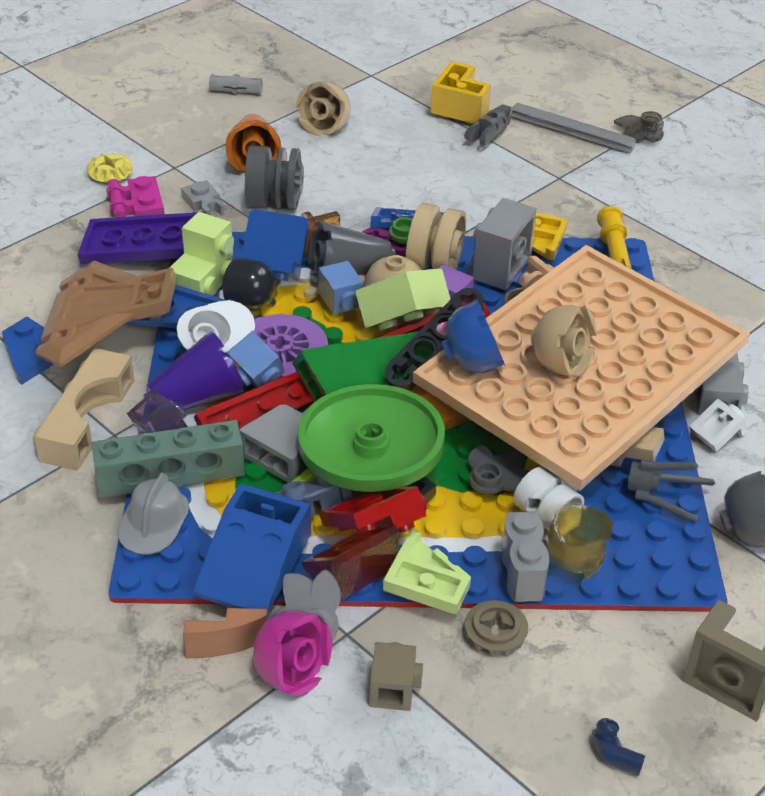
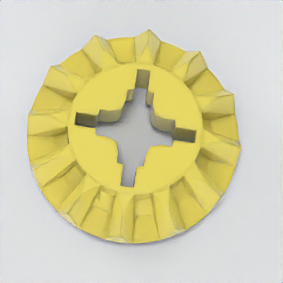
(101, 167)

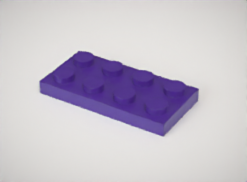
(134, 238)

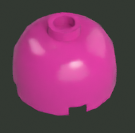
(292, 650)

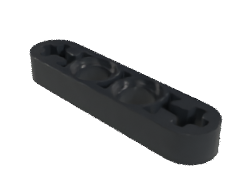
(427, 336)

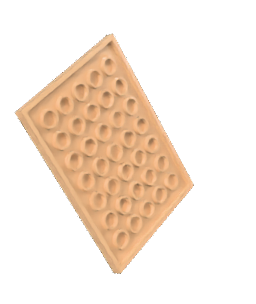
(644, 363)

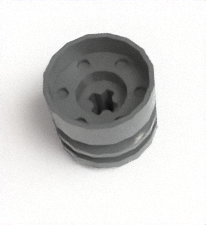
(273, 177)

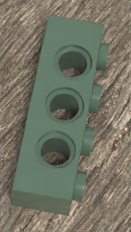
(183, 454)

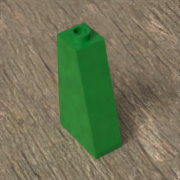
(352, 363)

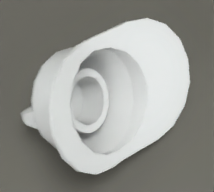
(225, 318)

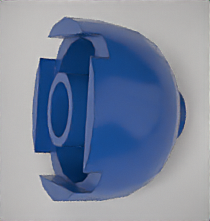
(471, 340)

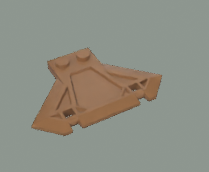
(99, 302)

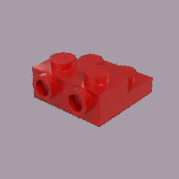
(377, 509)

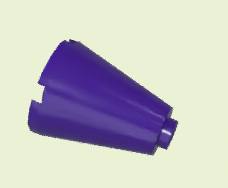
(199, 375)

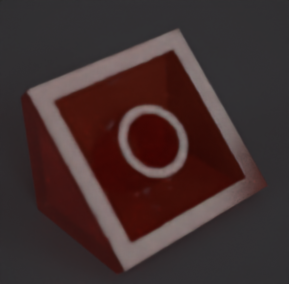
(357, 558)

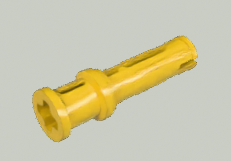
(614, 233)

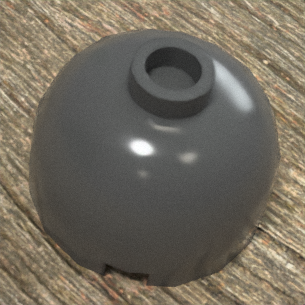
(746, 509)

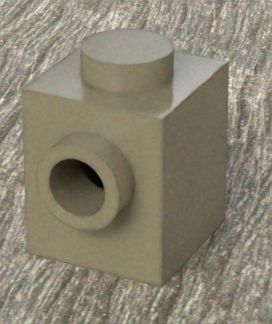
(394, 676)

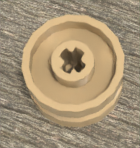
(436, 238)

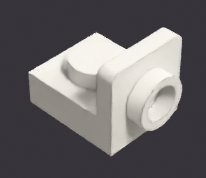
(719, 424)

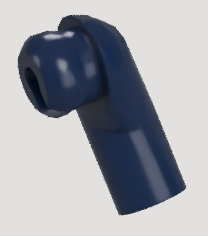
(611, 750)

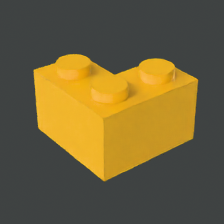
(458, 95)

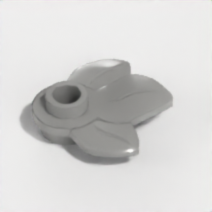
(315, 597)

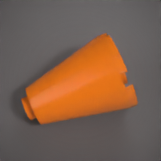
(250, 131)

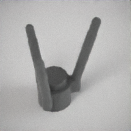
(646, 478)

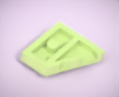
(426, 576)

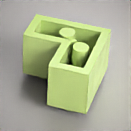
(206, 253)
(403, 296)

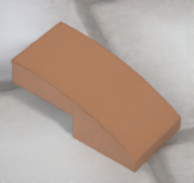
(223, 637)

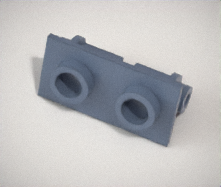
(314, 490)

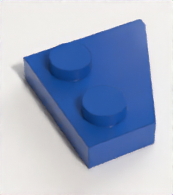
(21, 343)

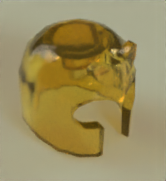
(578, 538)

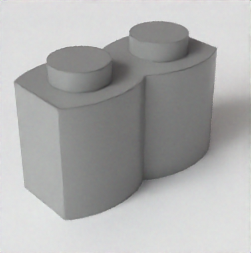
(525, 556)

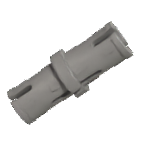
(235, 84)

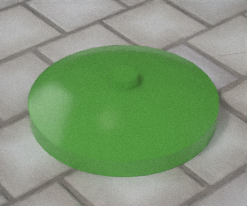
(371, 437)

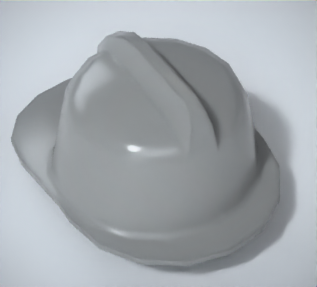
(153, 516)

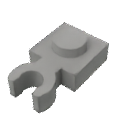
(203, 196)

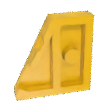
(548, 235)

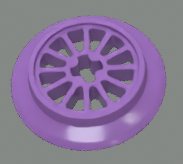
(290, 334)

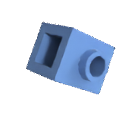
(338, 286)
(256, 361)

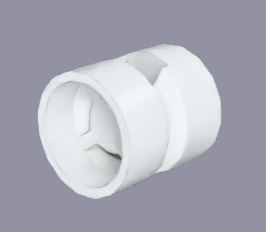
(544, 494)

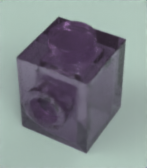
(157, 414)

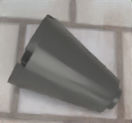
(338, 244)

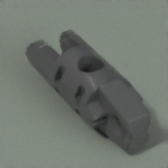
(489, 125)

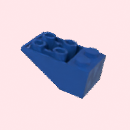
(253, 549)

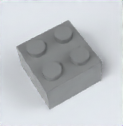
(503, 243)

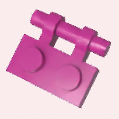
(142, 197)

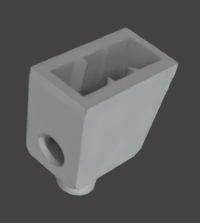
(273, 442)

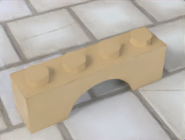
(65, 434)

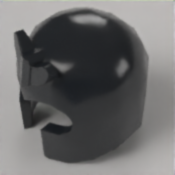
(250, 284)

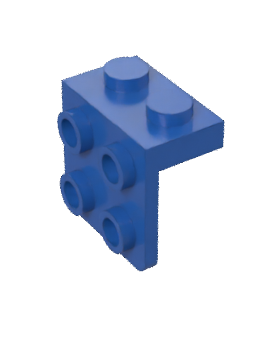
(276, 241)

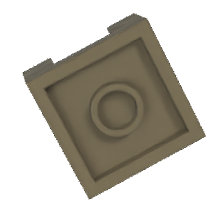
(727, 665)

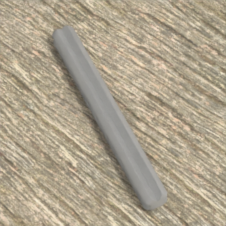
(573, 127)

